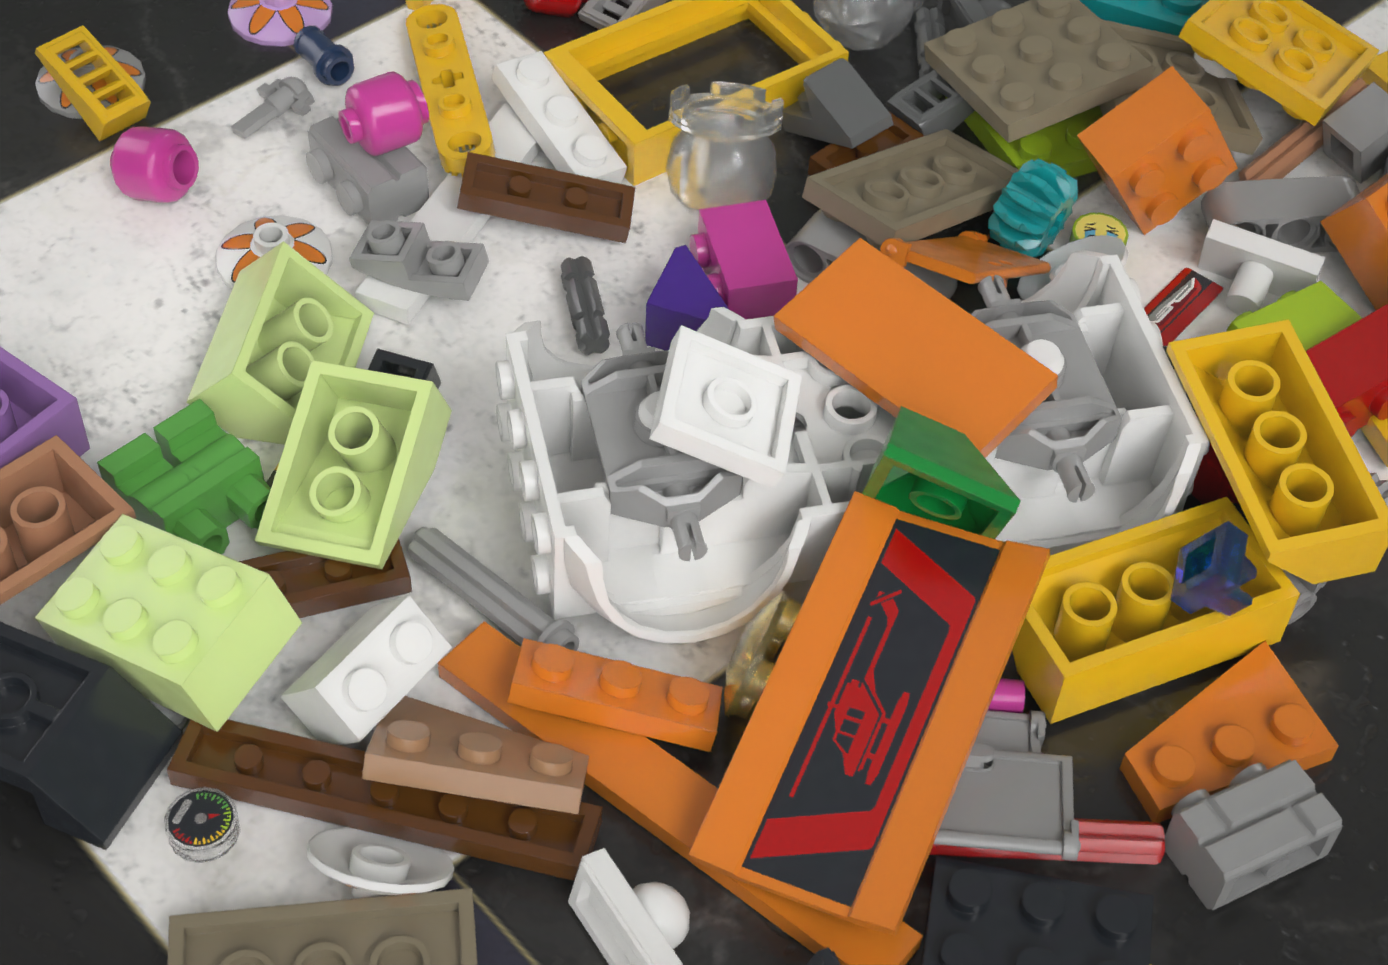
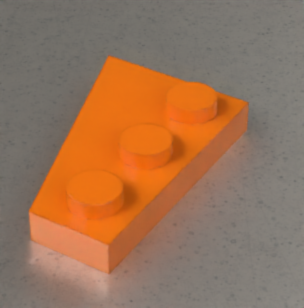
(1237, 721)

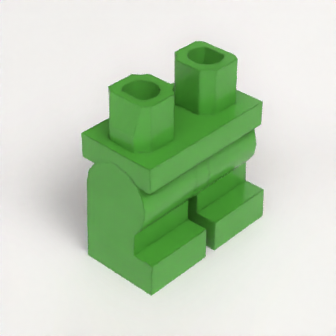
(190, 479)

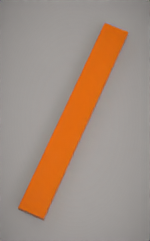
(655, 794)

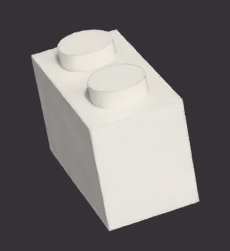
(366, 672)

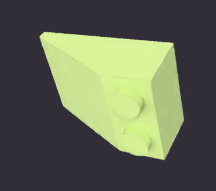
(353, 464)

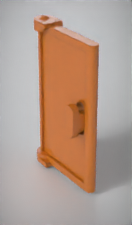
(964, 257)

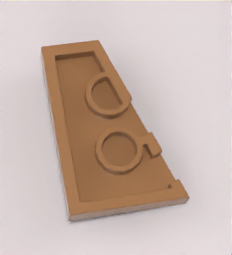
(472, 758)

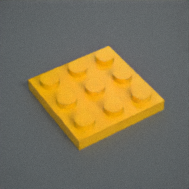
(1281, 51)

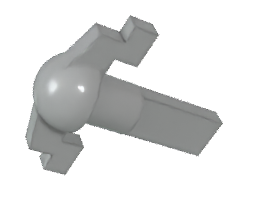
(280, 97)

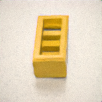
(102, 121)

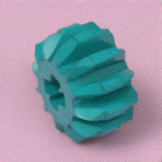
(1033, 207)

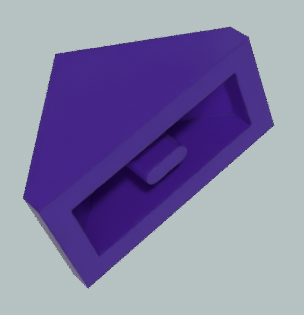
(679, 298)

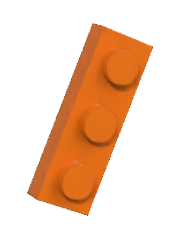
(616, 695)

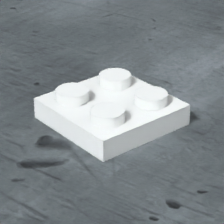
(726, 407)

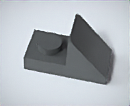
(837, 108)

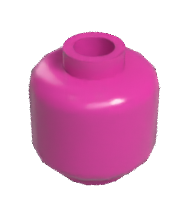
(384, 113)
(154, 164)

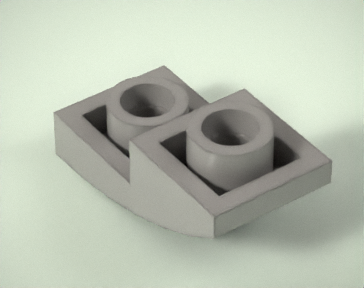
(408, 259)

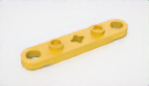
(444, 62)

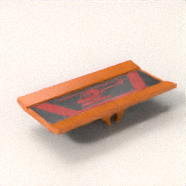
(870, 714)

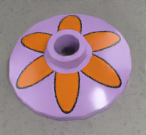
(277, 20)

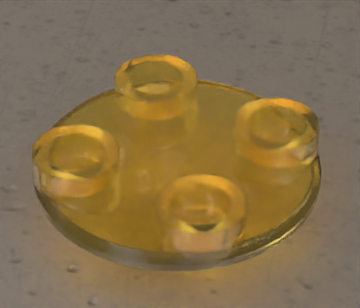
(761, 638)

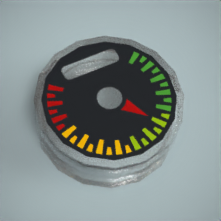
(202, 825)

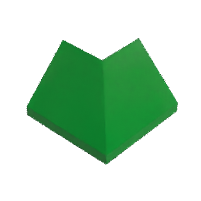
(940, 477)

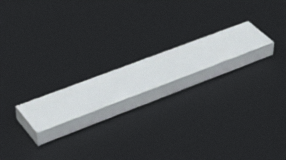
(445, 221)

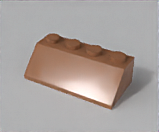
(50, 513)

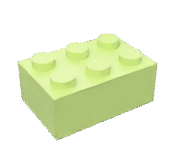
(172, 619)

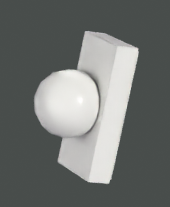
(626, 922)

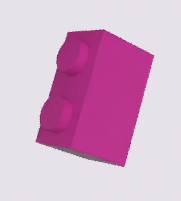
(745, 258)

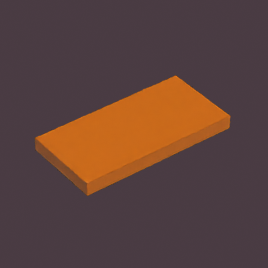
(914, 348)

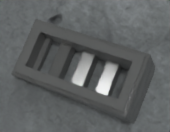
(924, 94)

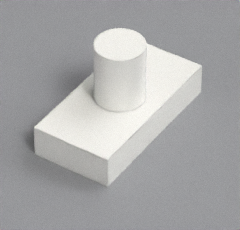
(1256, 265)

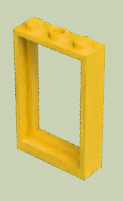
(663, 29)

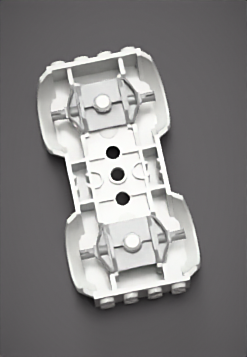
(699, 550)

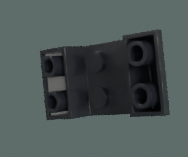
(77, 737)

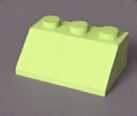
(268, 334)

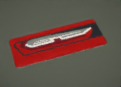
(1181, 303)

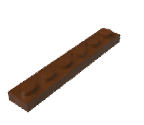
(328, 785)

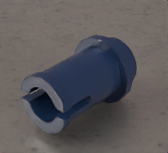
(330, 61)

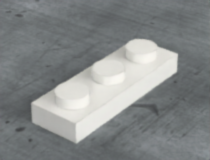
(557, 118)

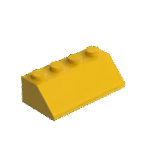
(1285, 451)
(1108, 620)

